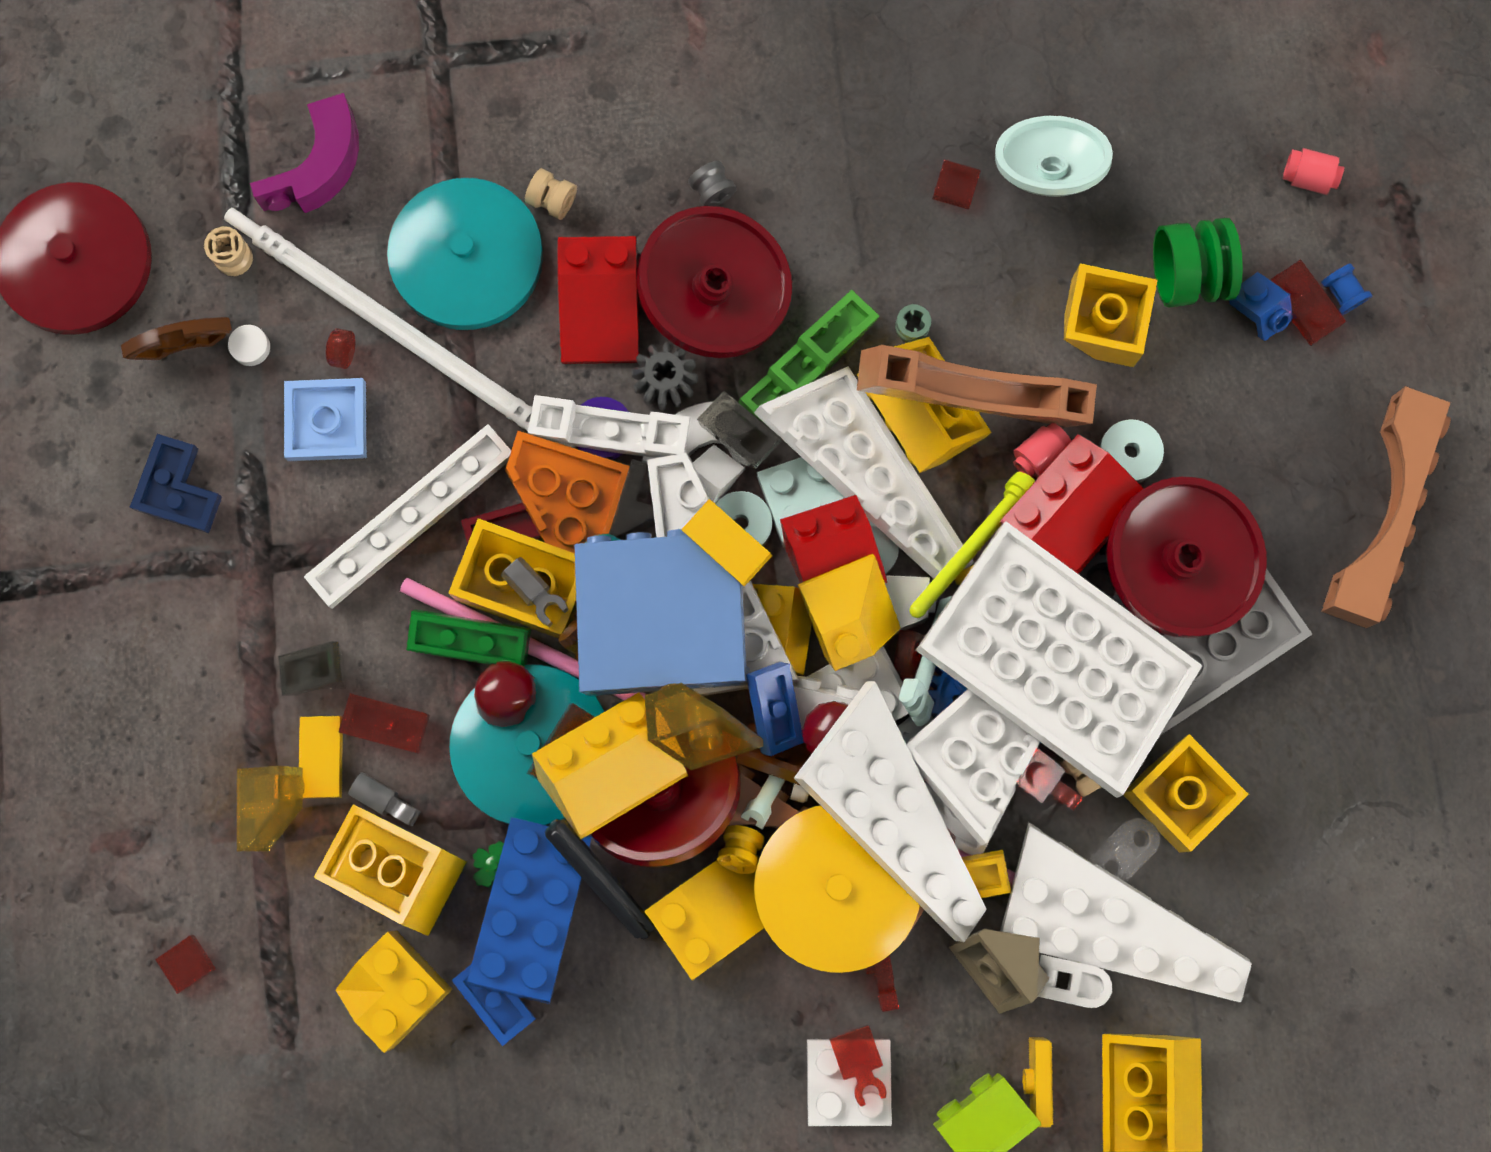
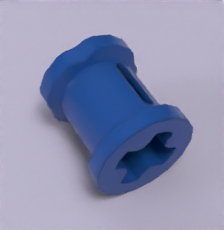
(1346, 289)

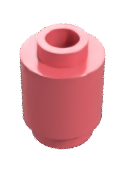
(1313, 171)
(1040, 450)

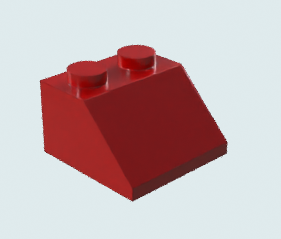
(828, 538)

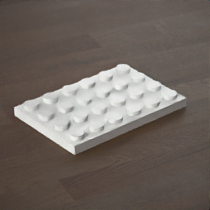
(1060, 659)

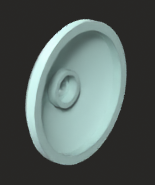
(1053, 155)

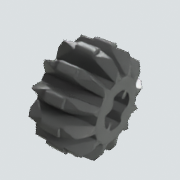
(662, 363)

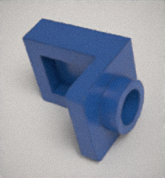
(1264, 304)

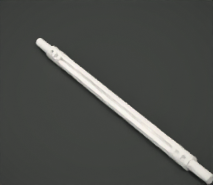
(383, 319)

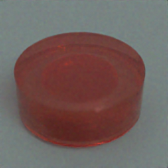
(340, 348)

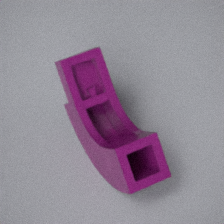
(324, 169)

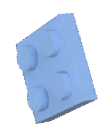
(325, 419)

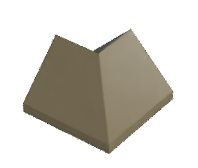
(1003, 967)

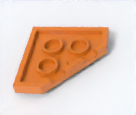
(565, 489)

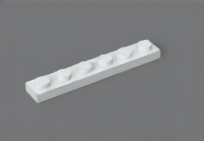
(409, 516)

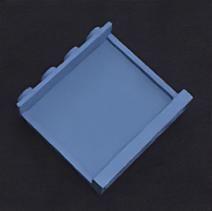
(656, 616)

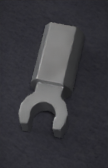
(532, 588)
(382, 799)

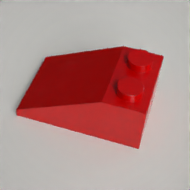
(598, 299)

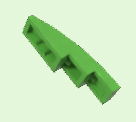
(814, 351)

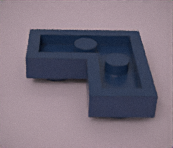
(164, 489)

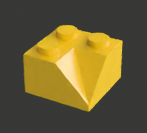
(1109, 314)
(1185, 794)
(391, 990)

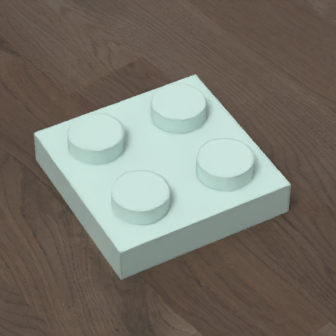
(794, 489)

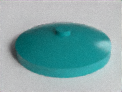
(465, 253)
(495, 760)

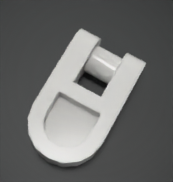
(1086, 986)

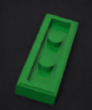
(467, 638)

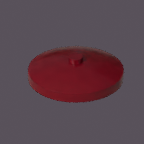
(73, 258)
(714, 282)
(1186, 557)
(676, 820)

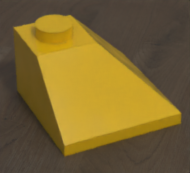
(850, 611)

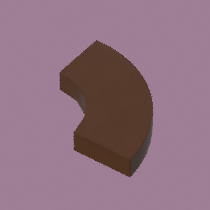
(176, 337)

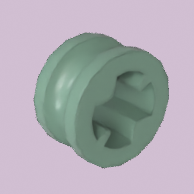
(925, 323)

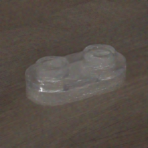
(1124, 851)

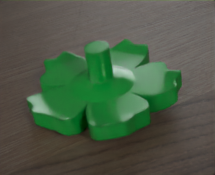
(489, 862)

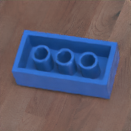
(526, 916)

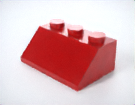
(1074, 503)

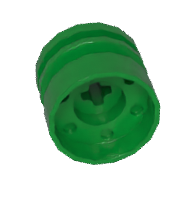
(1197, 262)

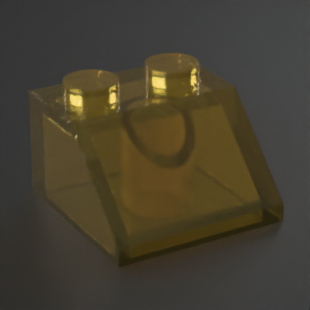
(694, 727)

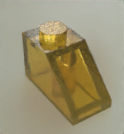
(266, 804)

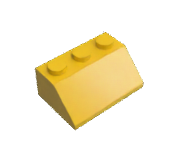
(928, 430)
(482, 586)
(605, 767)
(1151, 1093)

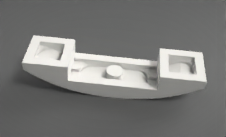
(608, 429)

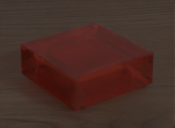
(956, 184)
(185, 964)

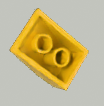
(390, 870)
(707, 917)

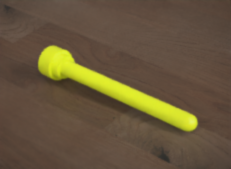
(1015, 489)

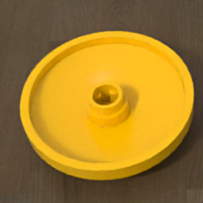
(829, 897)

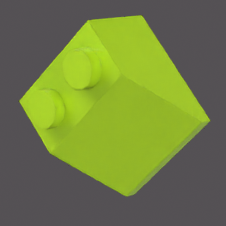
(987, 1119)

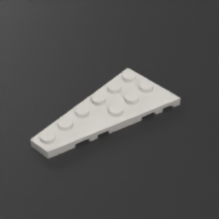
(858, 455)
(675, 499)
(972, 760)
(879, 797)
(1108, 924)

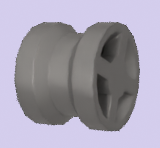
(712, 184)

